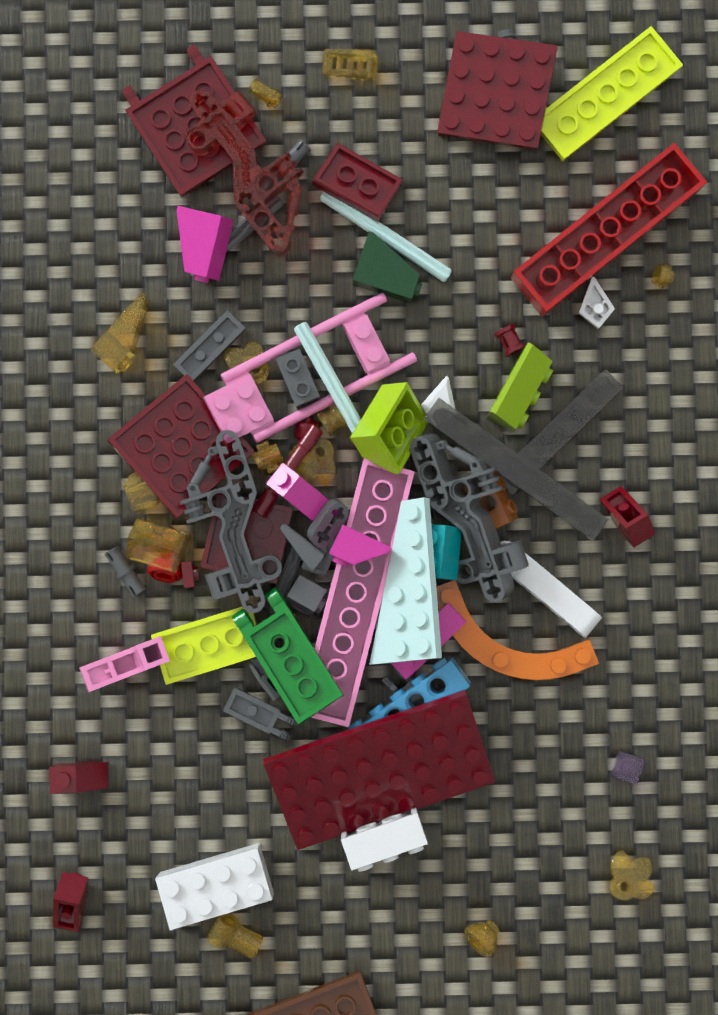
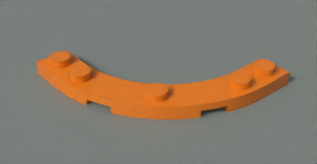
(509, 661)

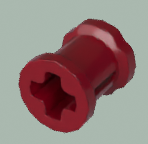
(510, 340)

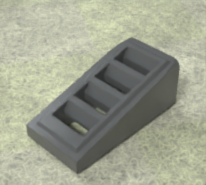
(306, 550)

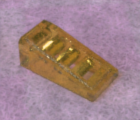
(351, 54)

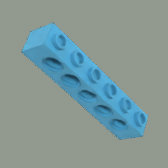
(443, 669)

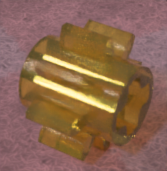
(267, 457)

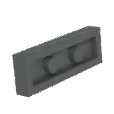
(210, 346)

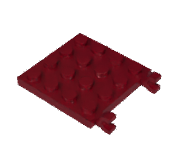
(168, 115)

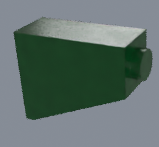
(385, 271)

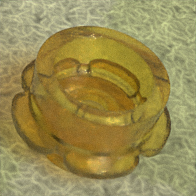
(663, 275)

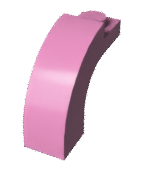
(124, 664)

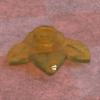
(237, 356)
(316, 465)
(633, 873)

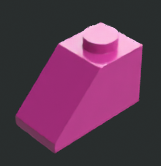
(355, 547)

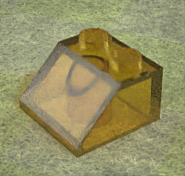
(157, 544)

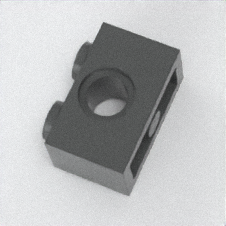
(298, 379)

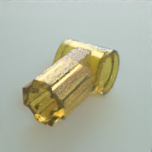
(229, 933)

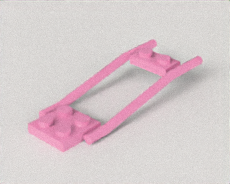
(241, 406)

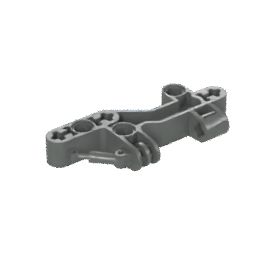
(466, 513)
(242, 569)

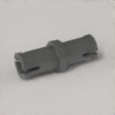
(125, 571)

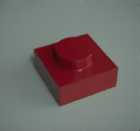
(190, 574)

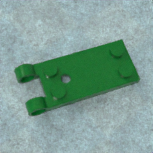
(295, 667)

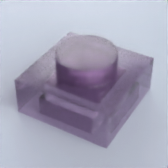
(627, 767)

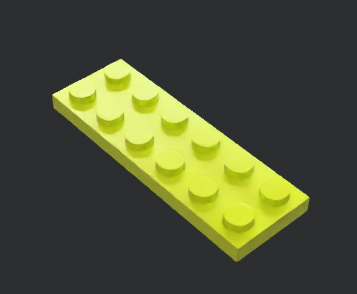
(608, 93)

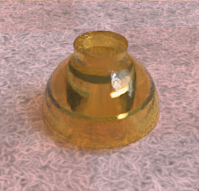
(482, 937)

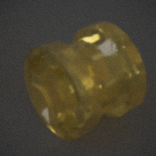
(332, 420)

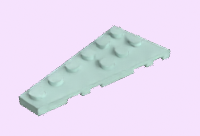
(409, 604)

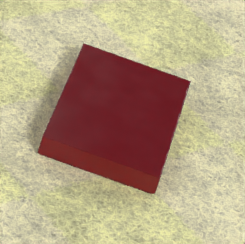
(357, 182)

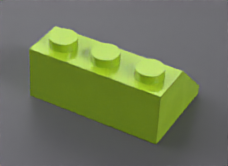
(521, 388)
(390, 427)

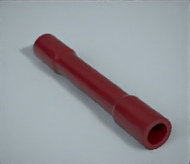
(303, 447)

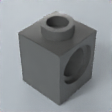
(306, 597)

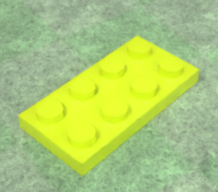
(204, 646)

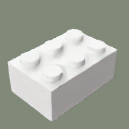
(384, 840)

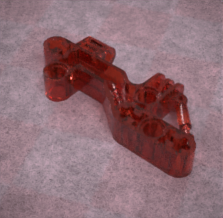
(223, 129)

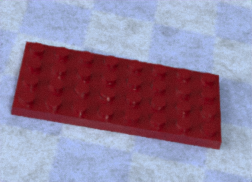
(379, 769)

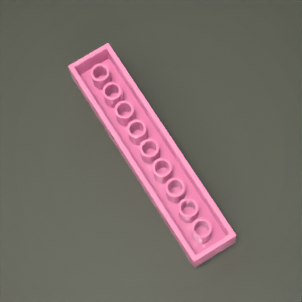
(359, 588)

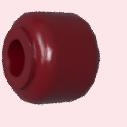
(302, 426)

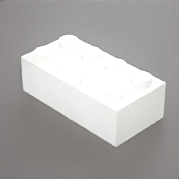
(214, 886)

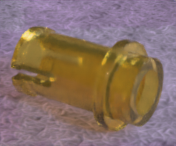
(265, 93)

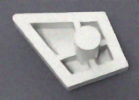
(595, 305)
(443, 392)

